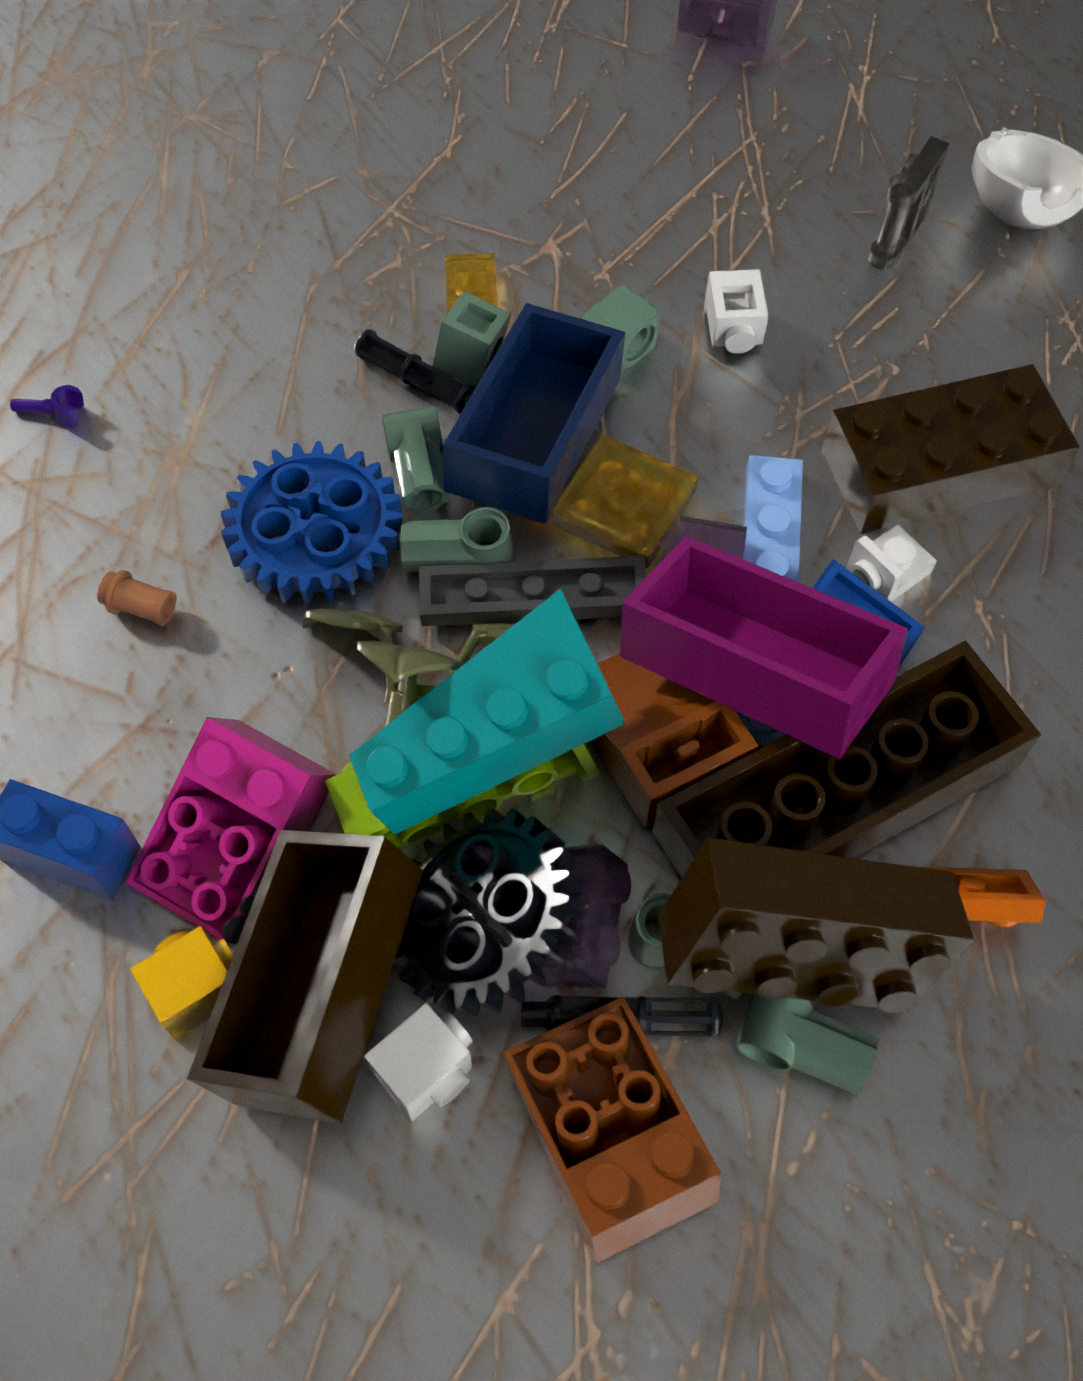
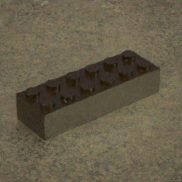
(923, 748)

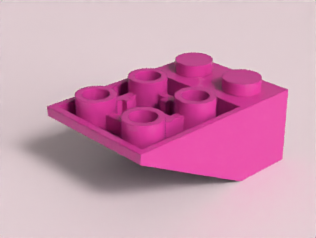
(225, 822)

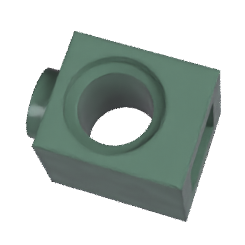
(631, 314)
(470, 338)

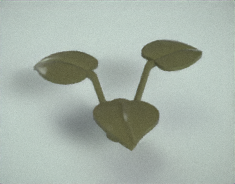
(398, 661)

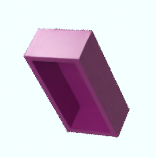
(762, 644)

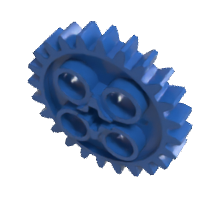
(312, 522)

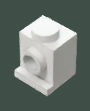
(736, 322)

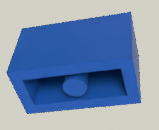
(64, 840)

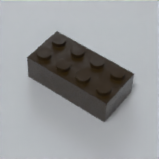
(948, 448)
(811, 926)
(308, 975)

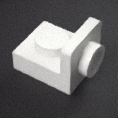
(890, 562)

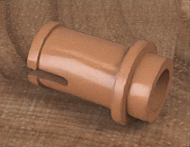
(134, 597)

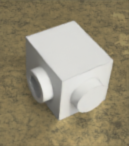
(422, 1061)

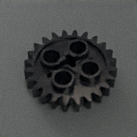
(446, 942)

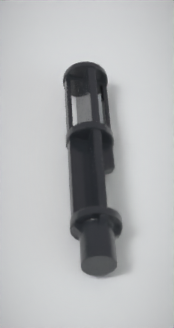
(413, 370)
(562, 1009)

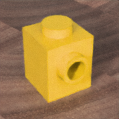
(183, 979)

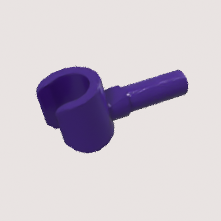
(62, 405)

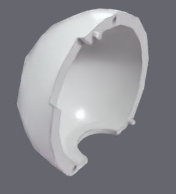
(1028, 179)

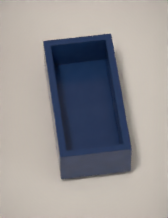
(533, 413)

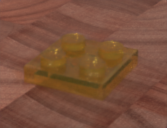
(624, 500)

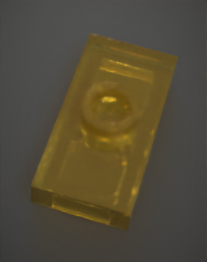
(470, 274)

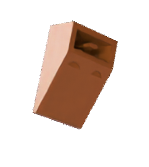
(667, 738)
(613, 1129)

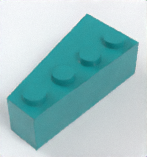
(489, 720)

